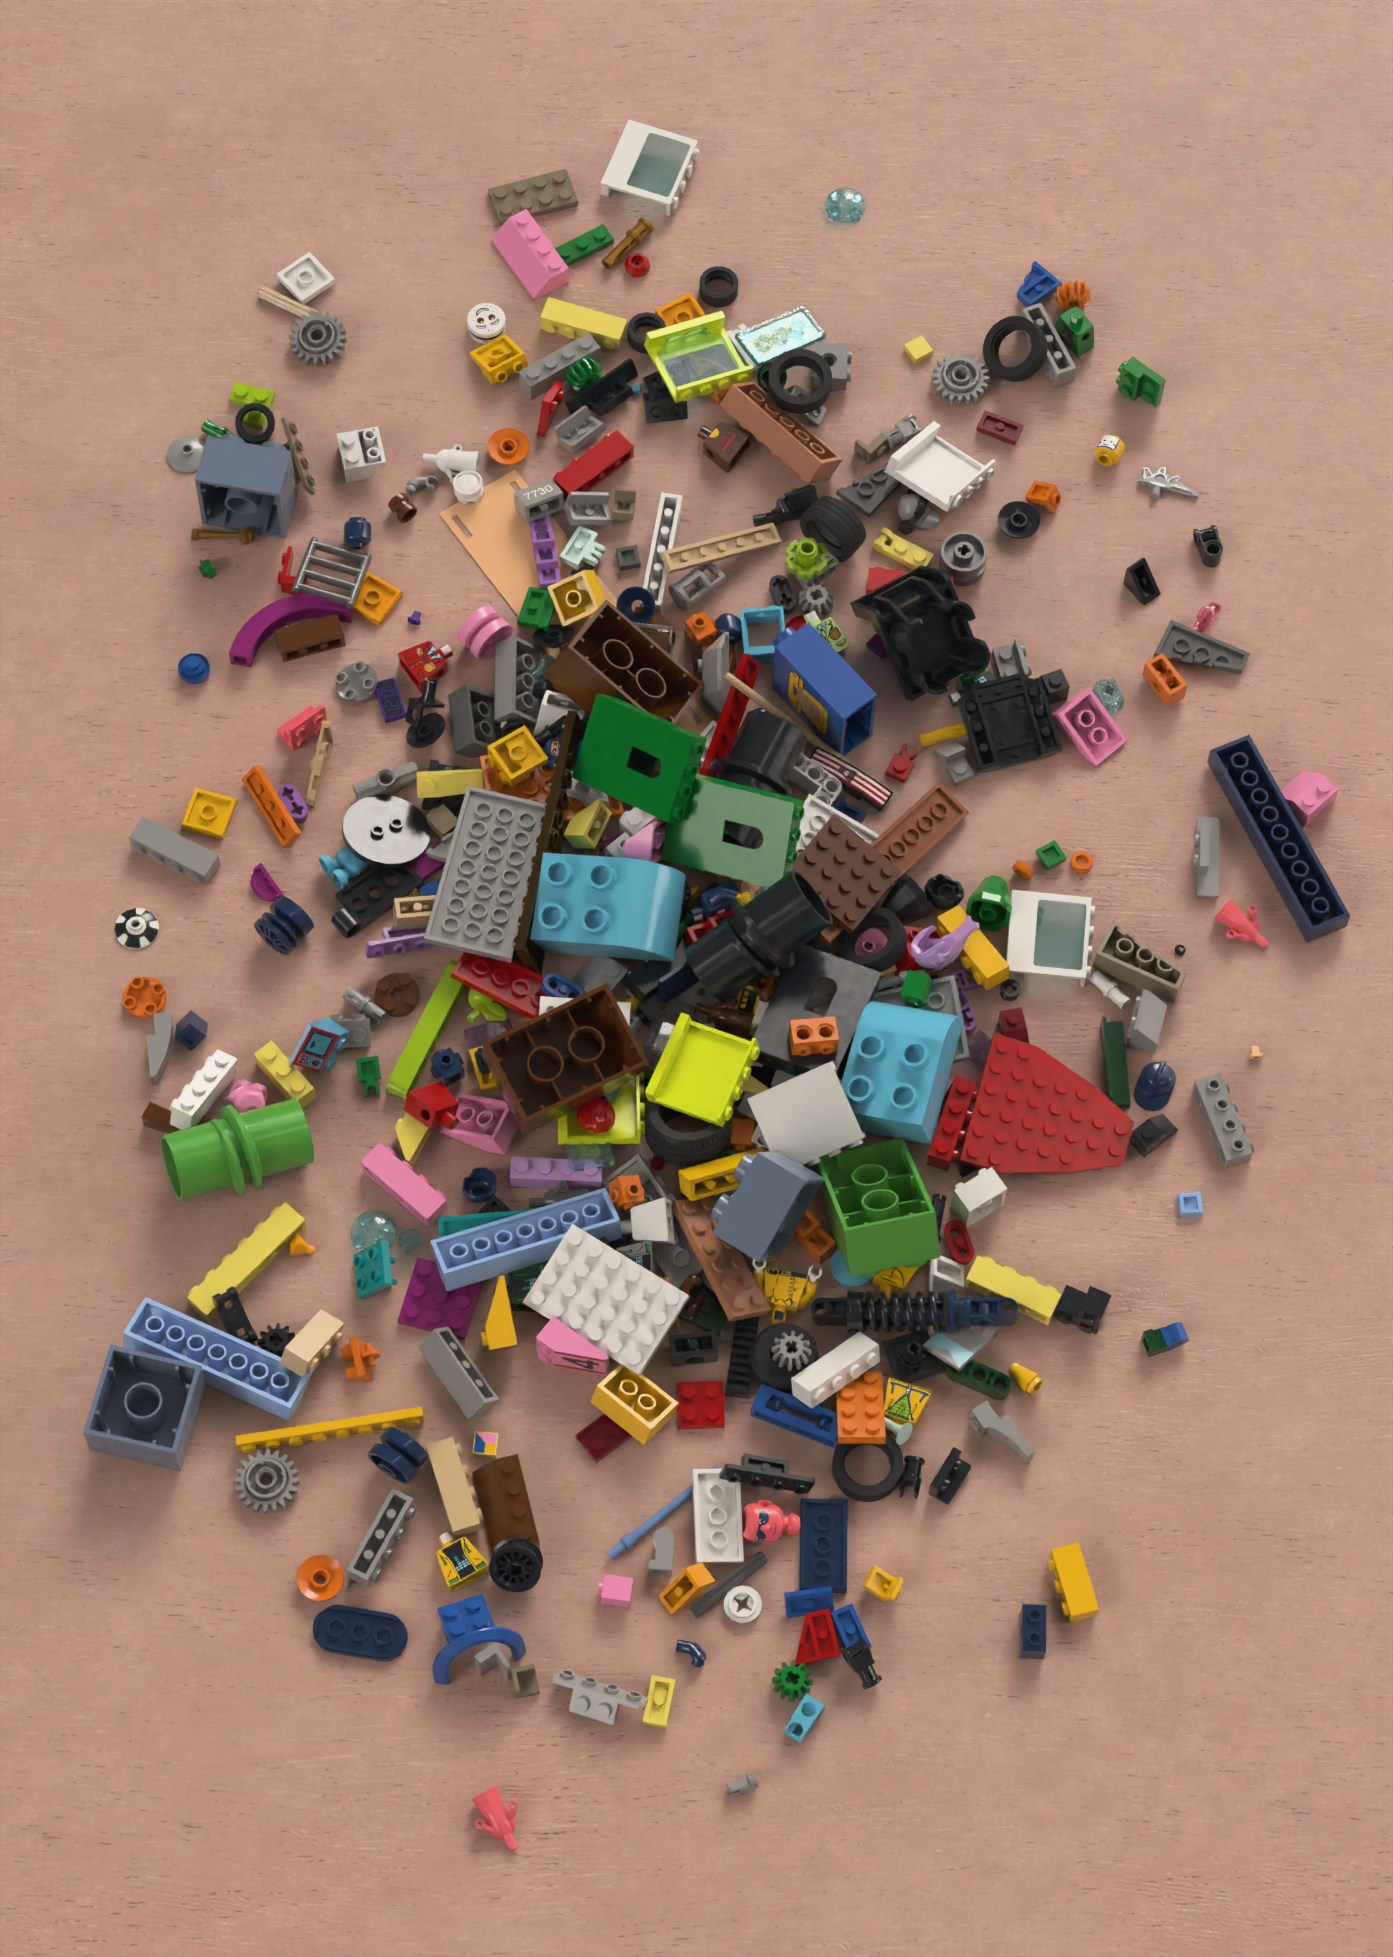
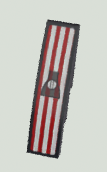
(853, 779)

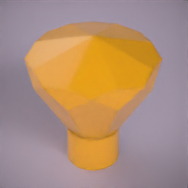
(299, 1246)

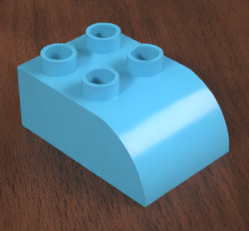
(607, 907)
(900, 1069)

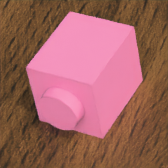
(616, 1591)

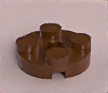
(397, 982)

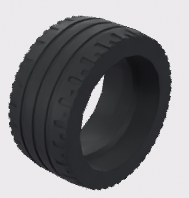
(834, 526)

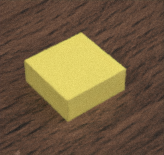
(918, 349)

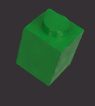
(916, 989)

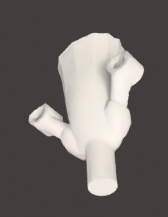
(455, 460)

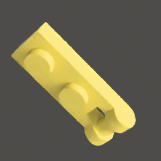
(901, 550)

